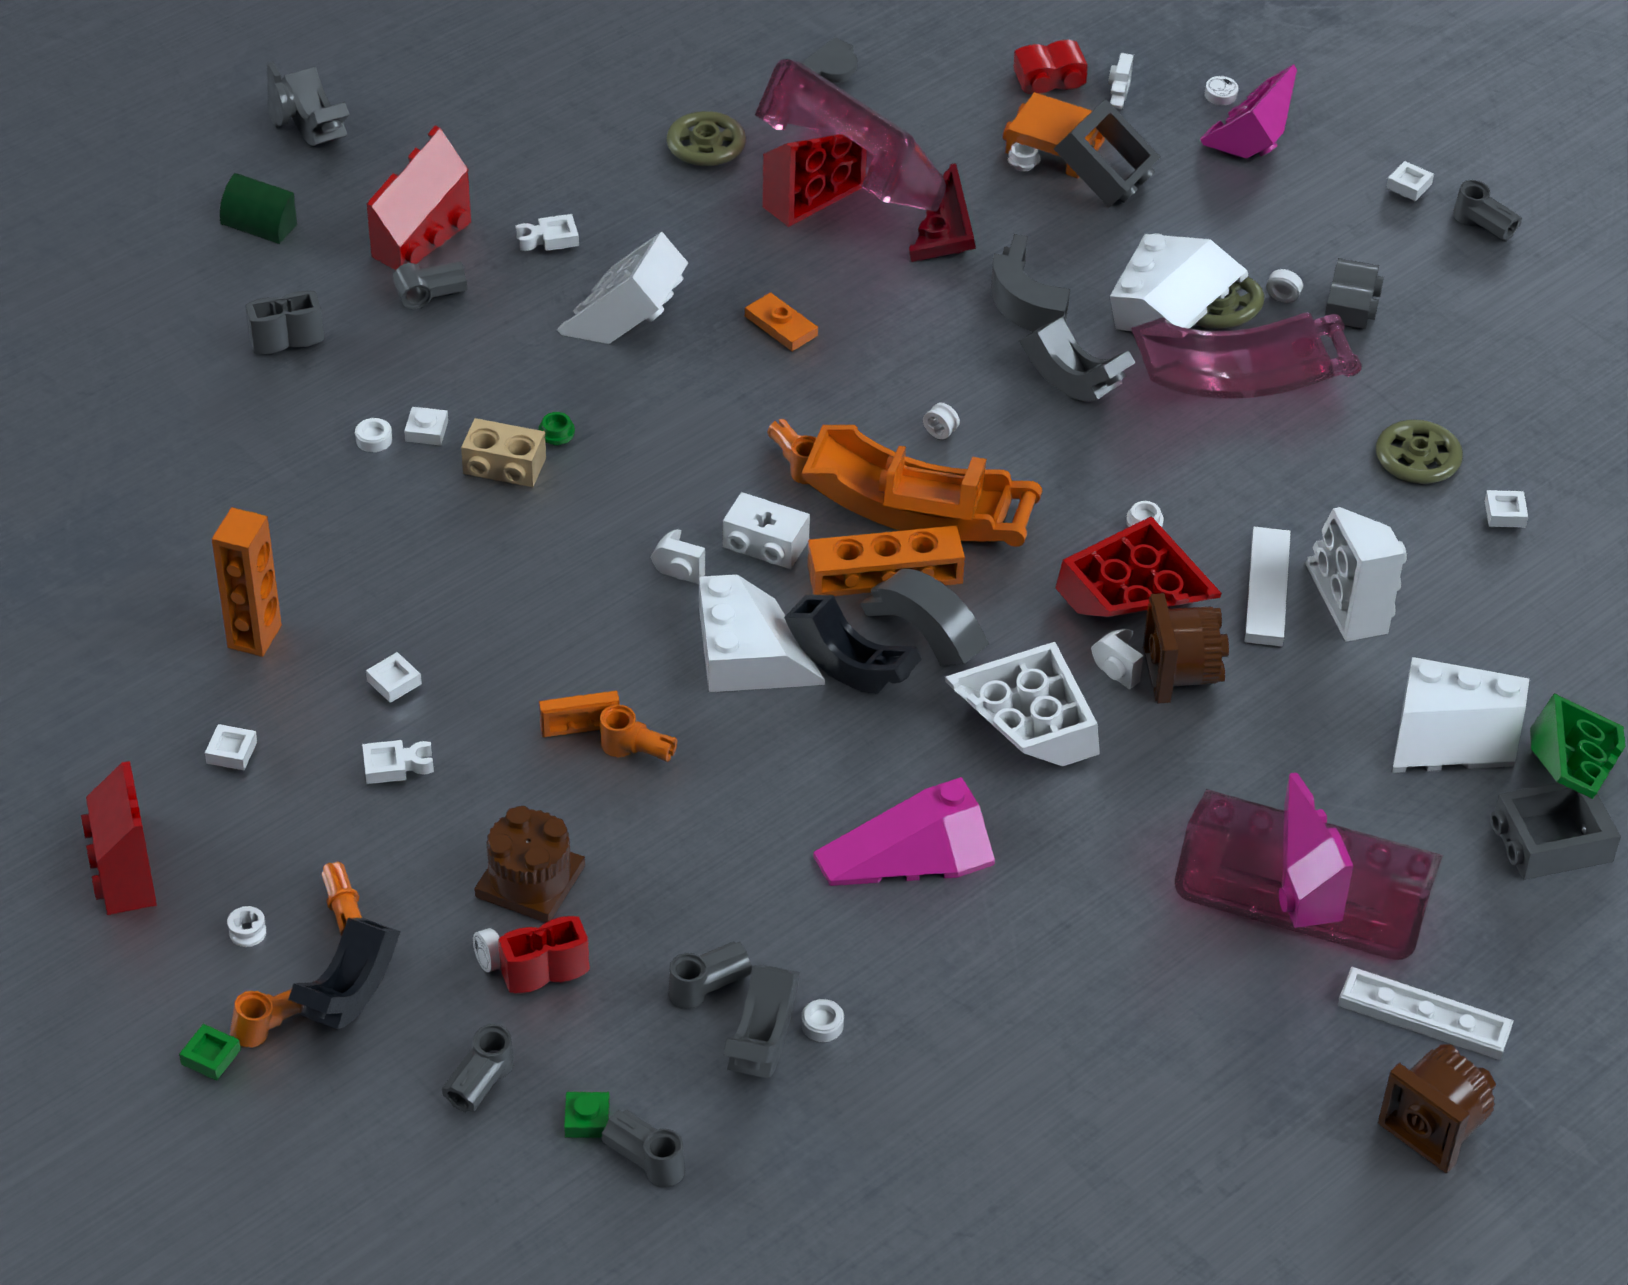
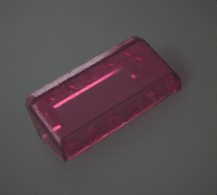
(896, 163)
(1236, 866)

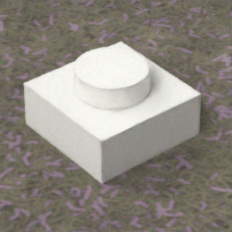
(1409, 181)
(426, 426)
(1506, 508)
(393, 677)
(231, 747)

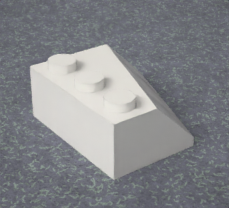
(1172, 281)
(1033, 704)

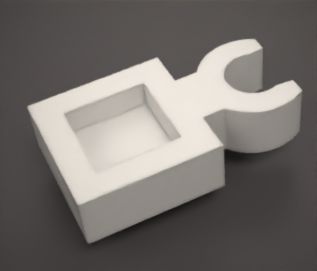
(1120, 80)
(552, 232)
(390, 761)

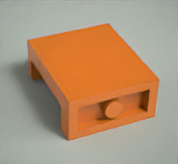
(1045, 123)
(932, 490)

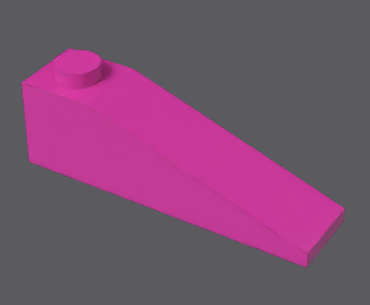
(921, 836)

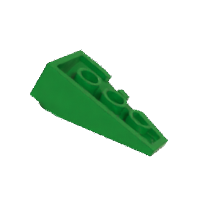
(1576, 744)

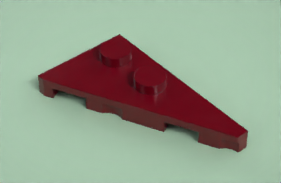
(948, 228)

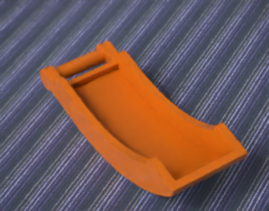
(849, 469)

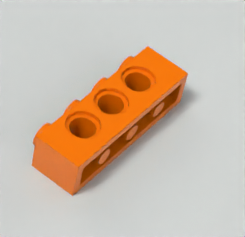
(862, 561)
(247, 581)

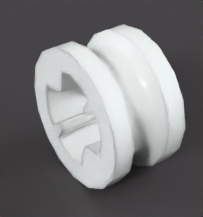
(941, 421)
(246, 937)

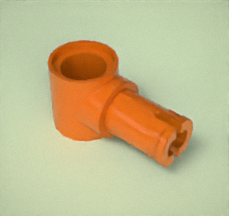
(794, 446)
(625, 735)
(258, 1013)

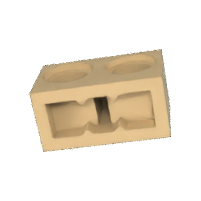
(503, 452)

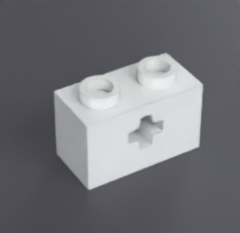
(766, 530)

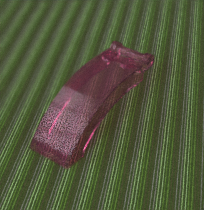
(1245, 361)

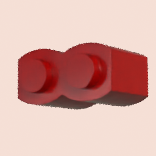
(1050, 66)
(544, 954)

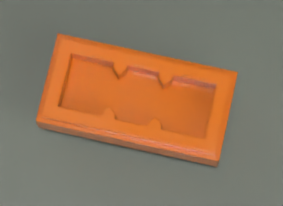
(781, 321)
(574, 713)

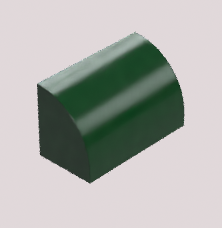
(258, 208)

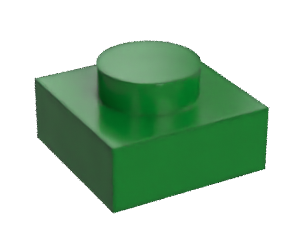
(210, 1052)
(586, 1114)

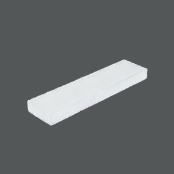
(1267, 586)
(1425, 1013)

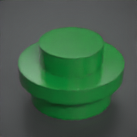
(557, 428)

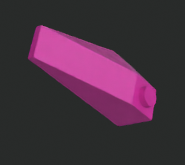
(1257, 121)
(1314, 861)

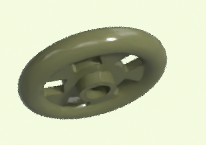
(706, 138)
(1225, 307)
(1419, 451)

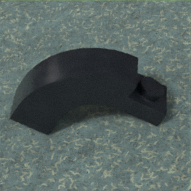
(842, 651)
(350, 977)

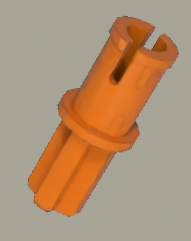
(341, 896)

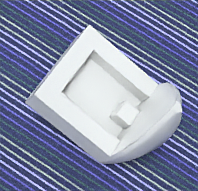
(679, 558)
(1118, 658)

